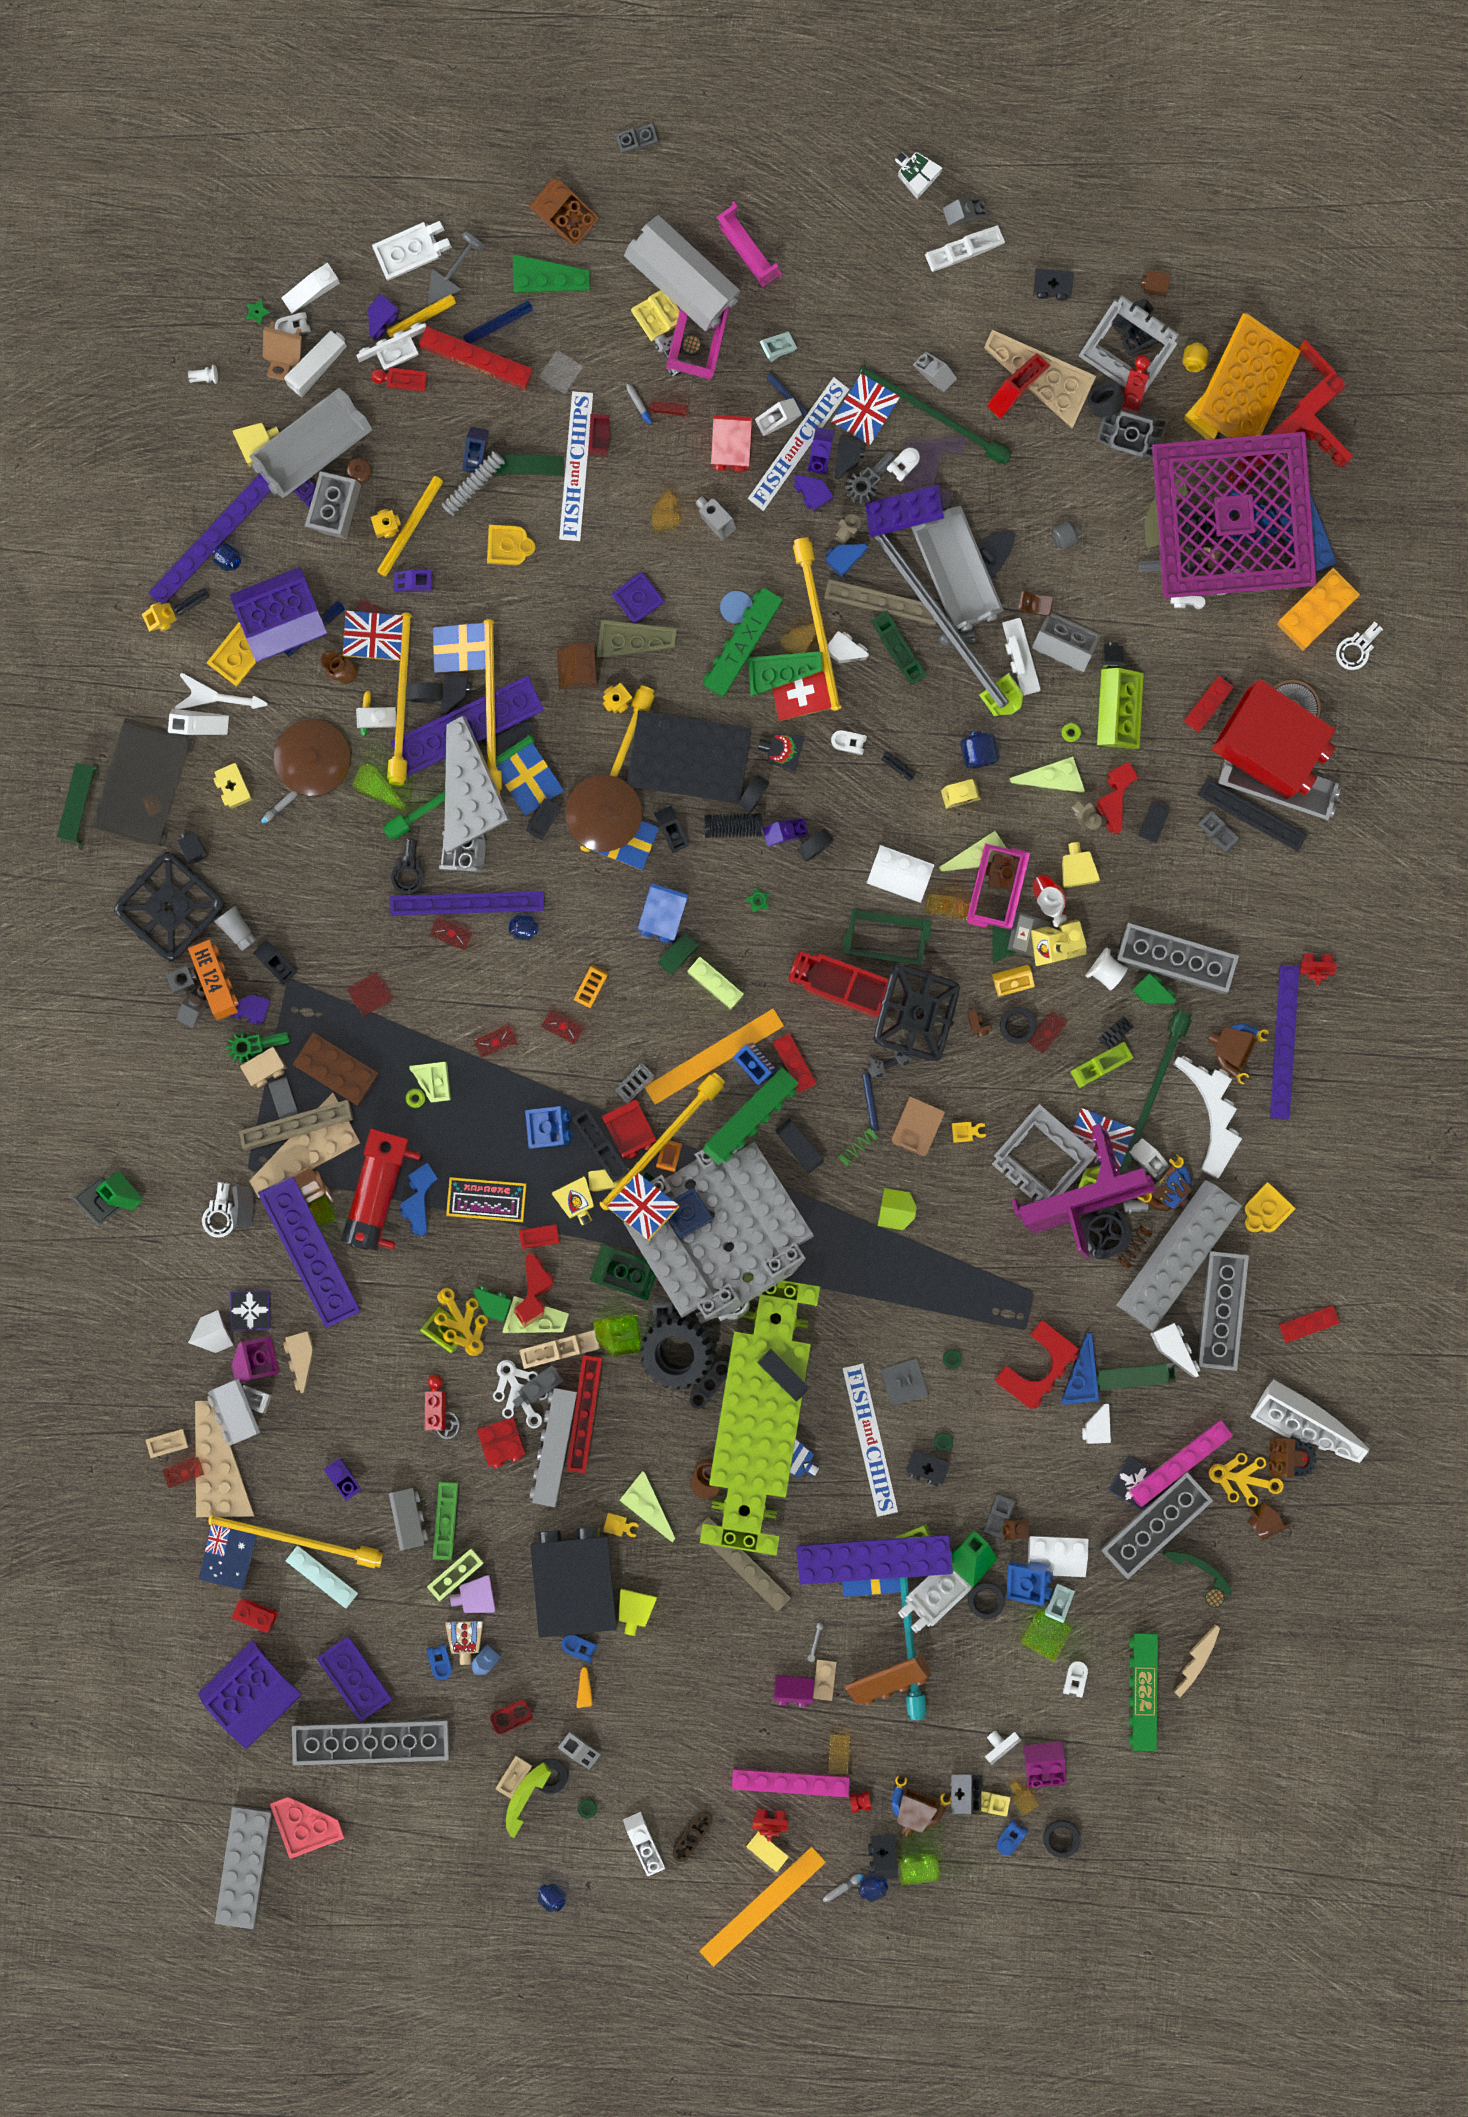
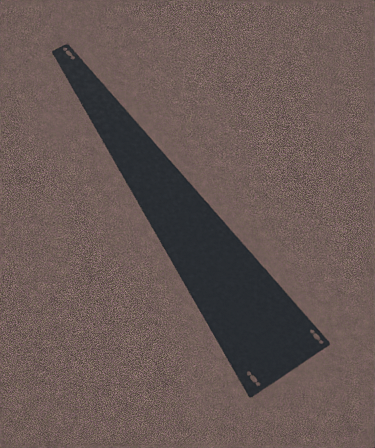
(486, 1138)

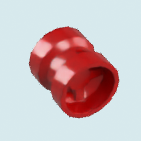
(860, 1802)

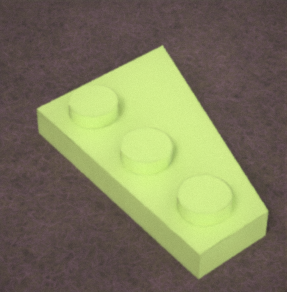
(551, 1321)

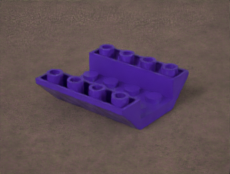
(278, 614)
(248, 1695)

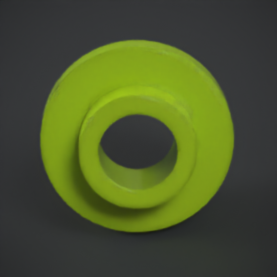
(1075, 728)
(411, 1093)

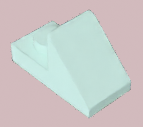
(778, 345)
(1059, 1603)

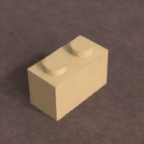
(264, 1067)

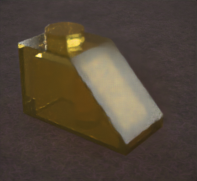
(799, 639)
(947, 906)

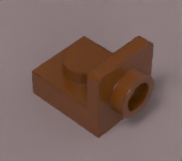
(975, 1021)
(1016, 1529)

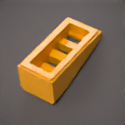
(599, 971)
(584, 1692)

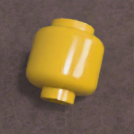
(1195, 357)

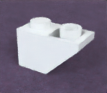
(844, 650)

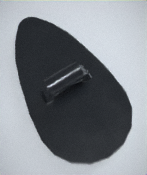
(996, 550)

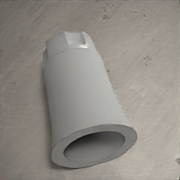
(236, 928)

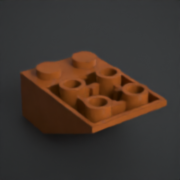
(563, 211)

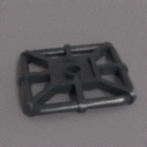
(171, 919)
(911, 1002)

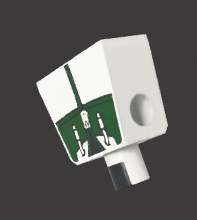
(917, 172)

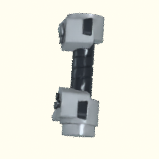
(663, 345)

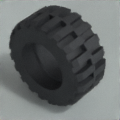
(664, 1370)

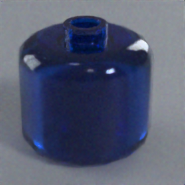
(979, 750)

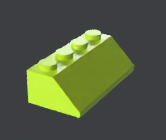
(1120, 708)

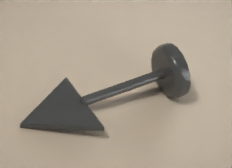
(440, 285)

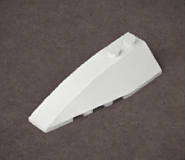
(1300, 1418)

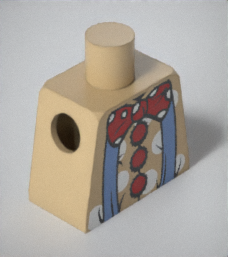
(464, 1638)

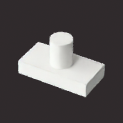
(376, 717)
(1001, 1746)

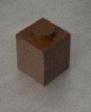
(1156, 283)

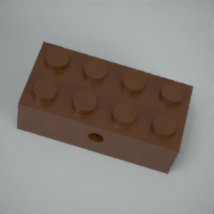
(336, 1069)

